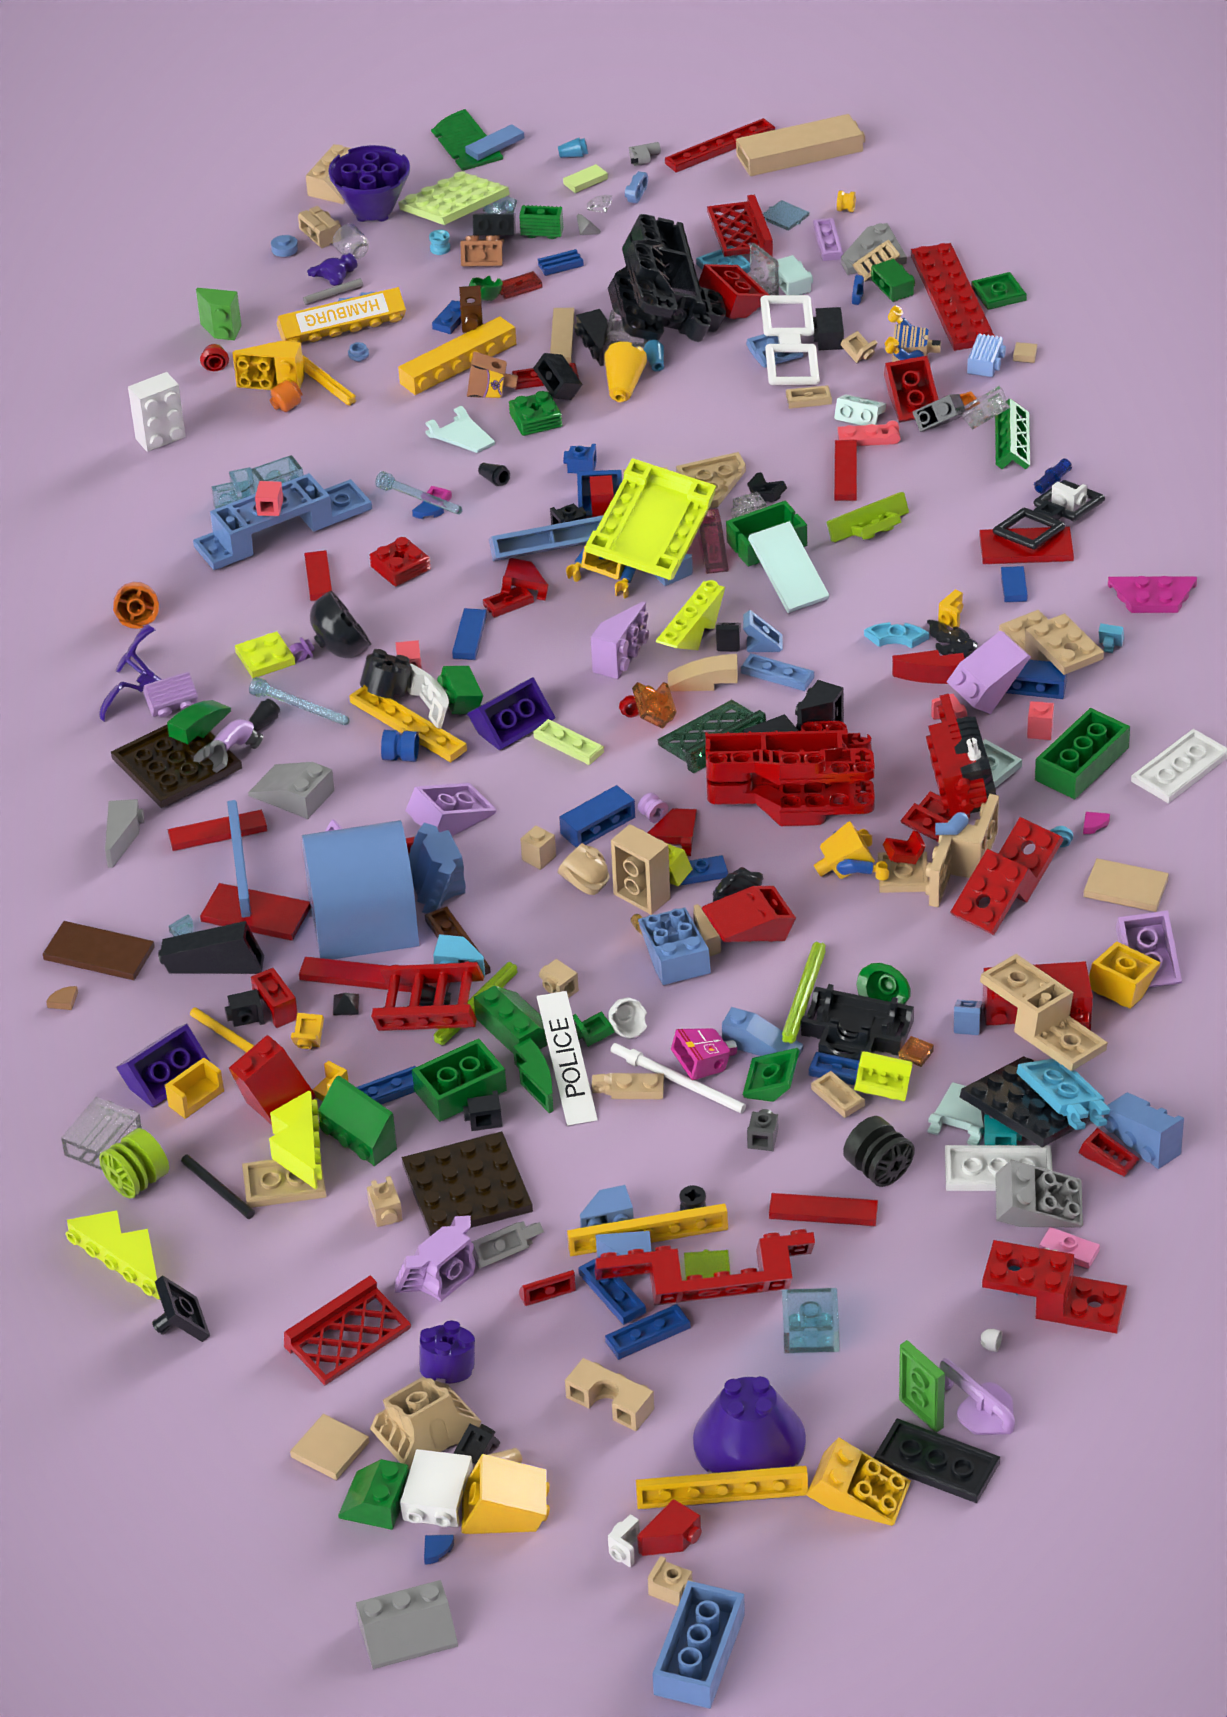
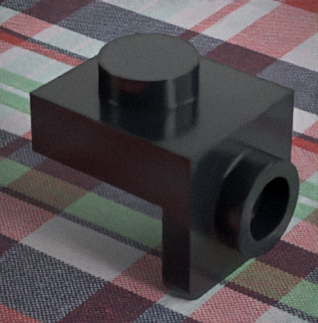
(768, 490)

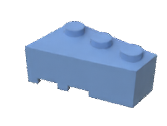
(1145, 1129)

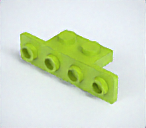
(869, 519)

